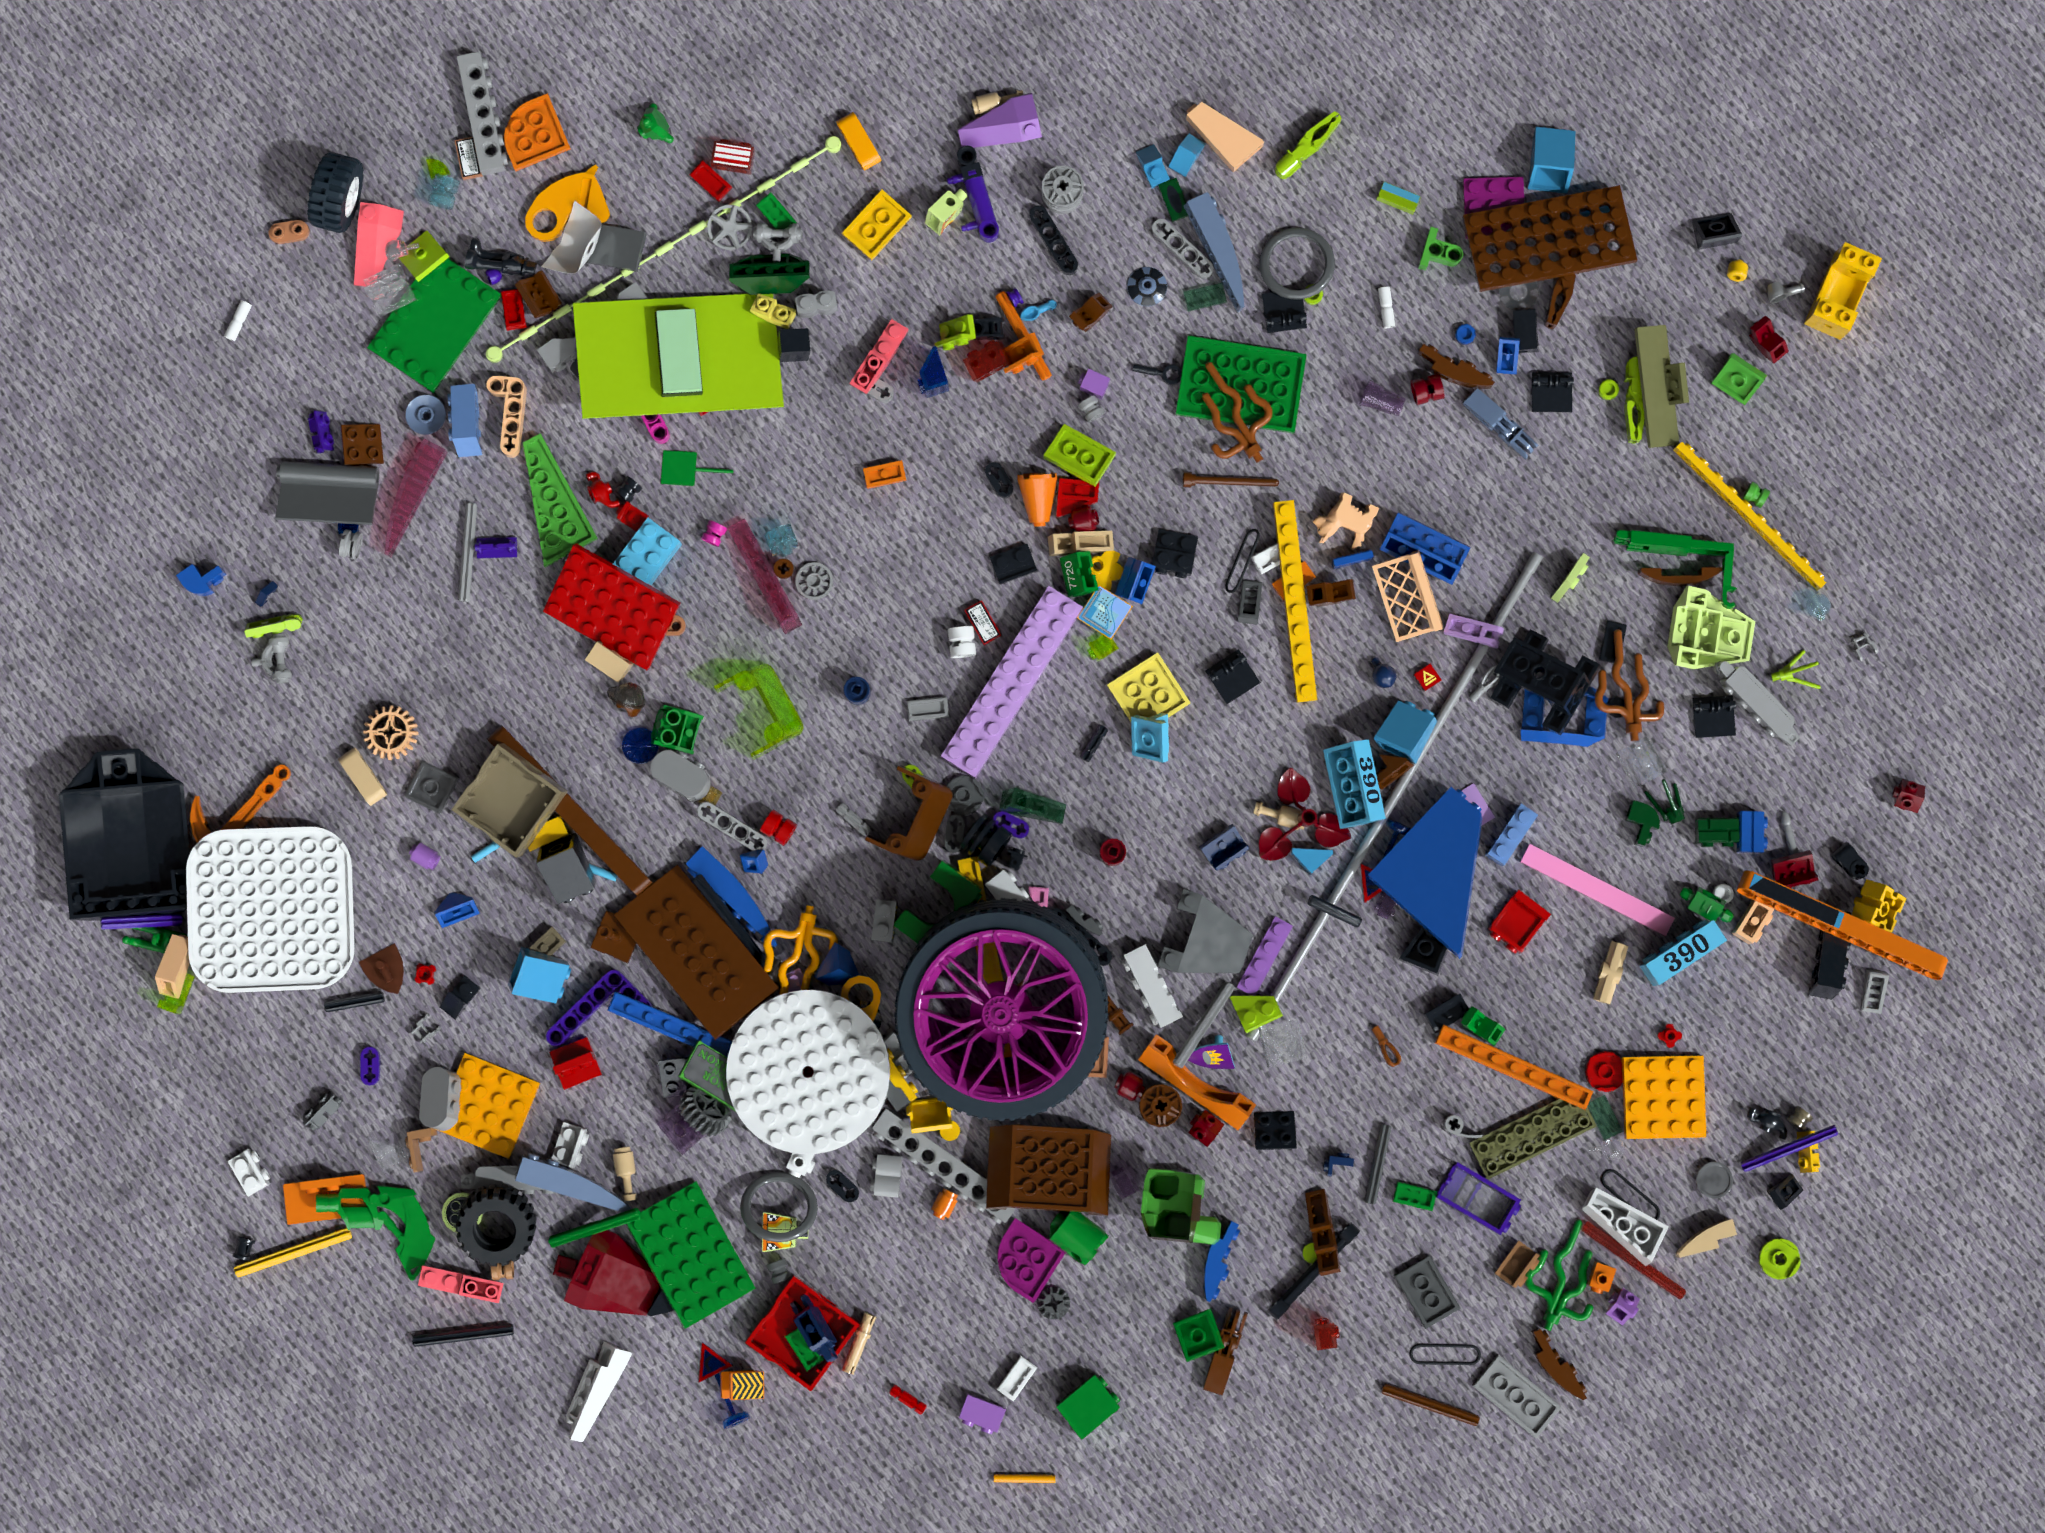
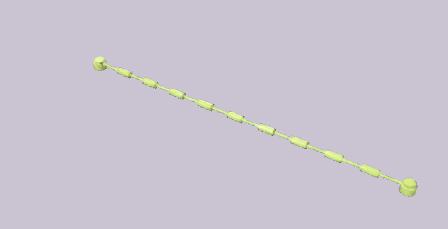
(494, 353)

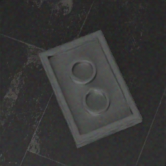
(618, 248)
(1427, 1291)

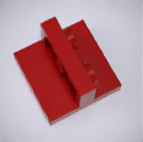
(575, 1063)

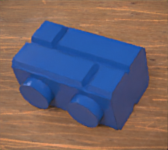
(1135, 580)
(1752, 832)

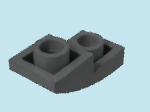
(1090, 925)

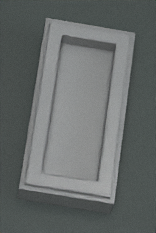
(928, 709)

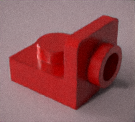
(631, 516)

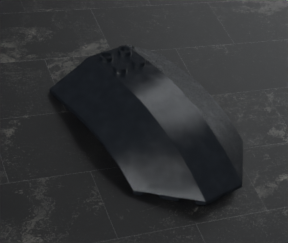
(124, 838)

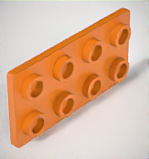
(301, 1198)

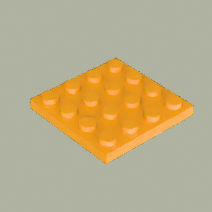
(1664, 1097)
(492, 1105)

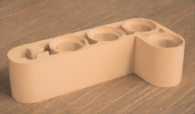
(510, 417)

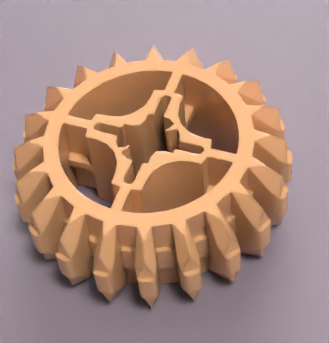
(389, 724)

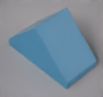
(1186, 155)
(1311, 858)

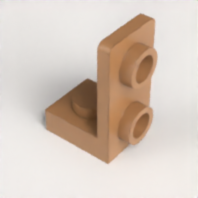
(412, 1143)

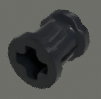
(243, 1248)

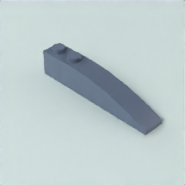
(1217, 244)
(567, 1182)

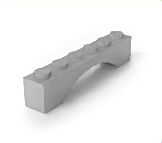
(561, 351)

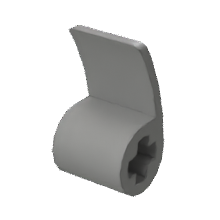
(1456, 1131)

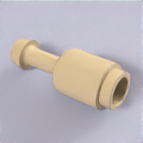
(986, 102)
(1285, 816)
(625, 1167)

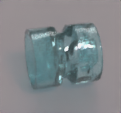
(443, 192)

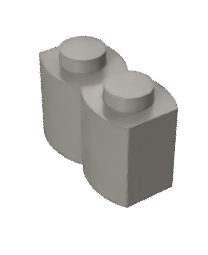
(821, 303)
(887, 1175)

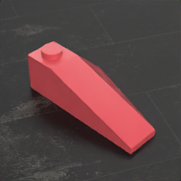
(376, 228)

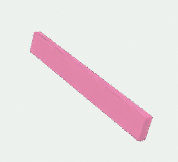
(1597, 890)

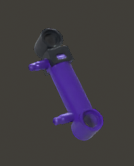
(978, 195)

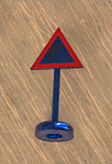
(1369, 888)
(711, 1365)

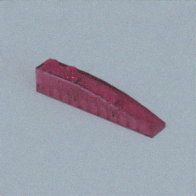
(414, 486)
(764, 576)

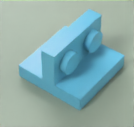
(1150, 737)

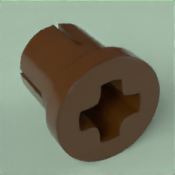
(779, 564)

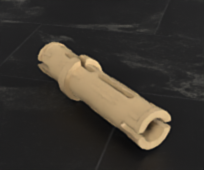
(859, 1342)

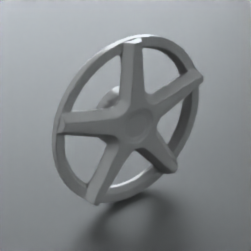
(729, 227)

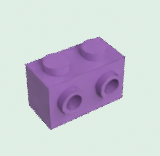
(982, 1413)

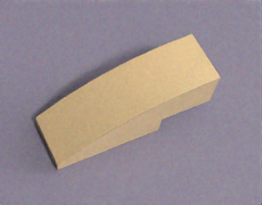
(1091, 541)
(1707, 1238)

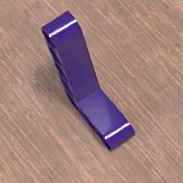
(595, 1004)

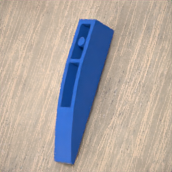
(729, 891)

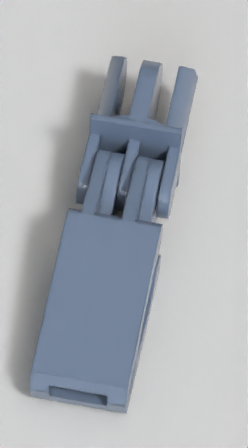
(1494, 418)

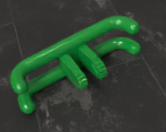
(159, 941)

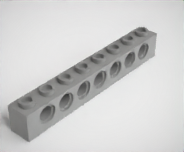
(889, 1119)

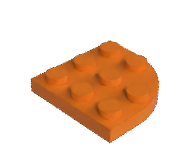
(534, 133)

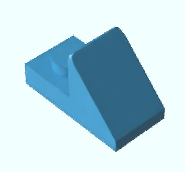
(1152, 165)

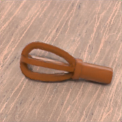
(1384, 1041)

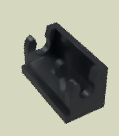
(1526, 330)
(1446, 1013)

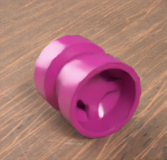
(715, 529)

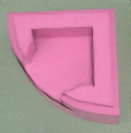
(1039, 895)

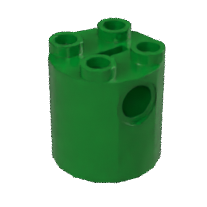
(1077, 1235)

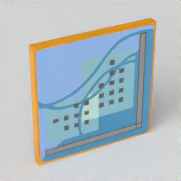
(1105, 612)

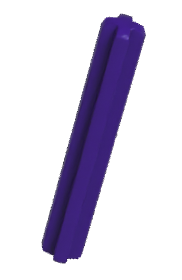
(141, 921)

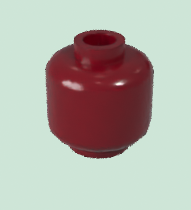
(1084, 519)
(1129, 1086)

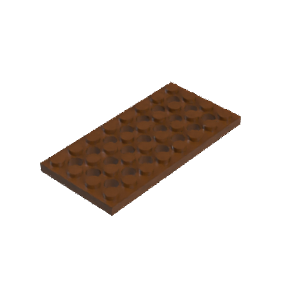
(1546, 268)

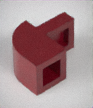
(1767, 340)

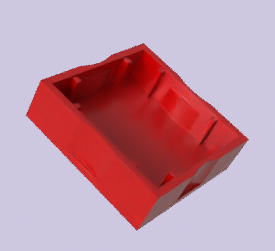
(770, 1333)

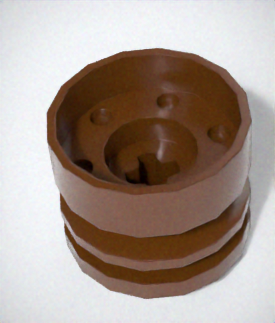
(1171, 1111)

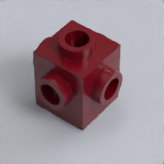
(1909, 795)
(1205, 1127)

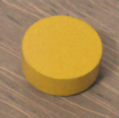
(952, 1133)

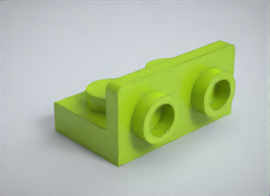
(956, 332)

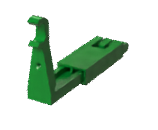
(1680, 546)

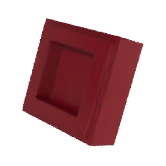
(565, 1267)

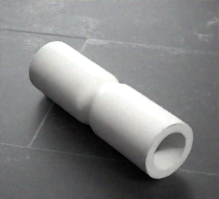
(1386, 305)
(238, 318)

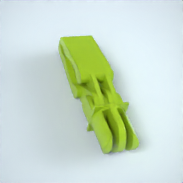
(1305, 148)
(1633, 397)

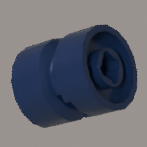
(857, 690)

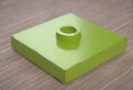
(424, 258)

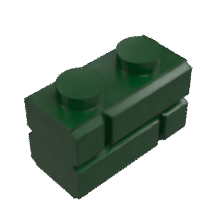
(1716, 831)

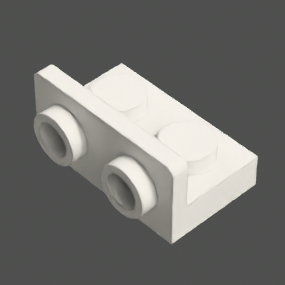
(569, 1145)
(249, 1172)

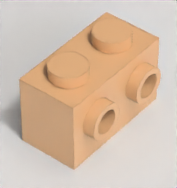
(1752, 922)

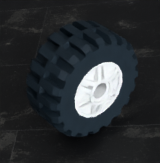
(335, 192)

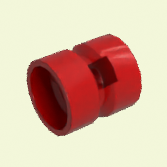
(778, 827)

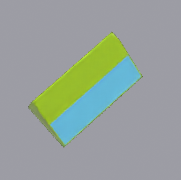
(1398, 198)

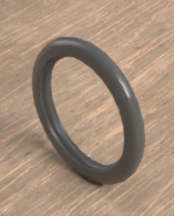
(1304, 293)
(773, 1236)

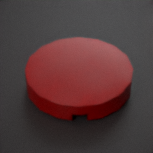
(1600, 1068)

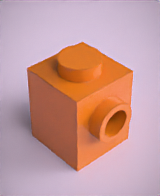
(1601, 1277)

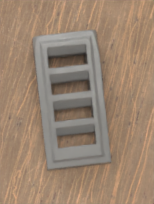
(1870, 973)

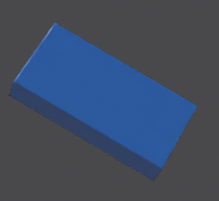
(1352, 559)

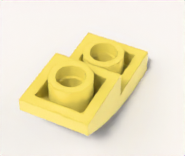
(771, 311)

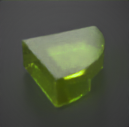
(437, 167)

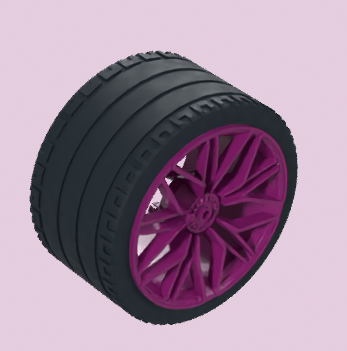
(1001, 1011)

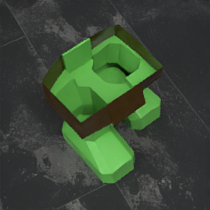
(1174, 1208)

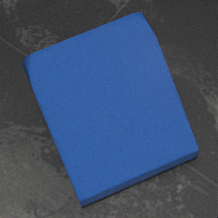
(754, 861)

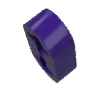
(1013, 820)
(364, 1066)

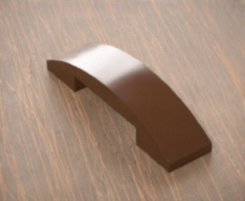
(1655, 575)

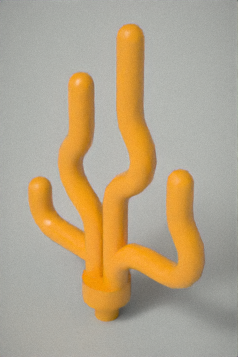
(803, 933)

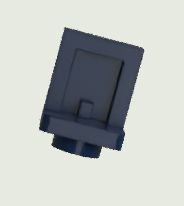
(1340, 1159)

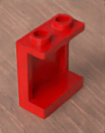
(1518, 922)

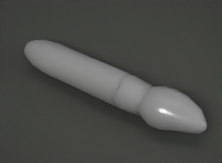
(1789, 833)

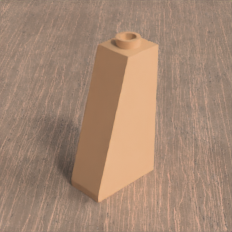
(1223, 135)

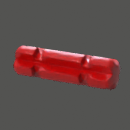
(907, 1399)

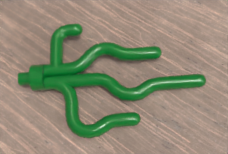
(1555, 1303)

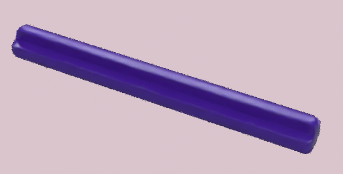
(1789, 1148)

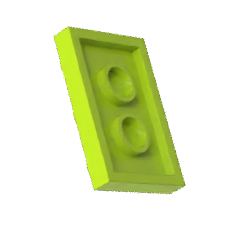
(1079, 455)

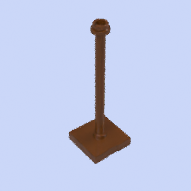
(613, 939)

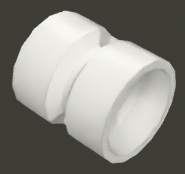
(961, 642)

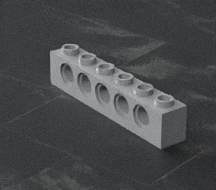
(467, 65)

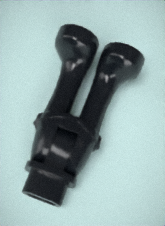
(507, 262)

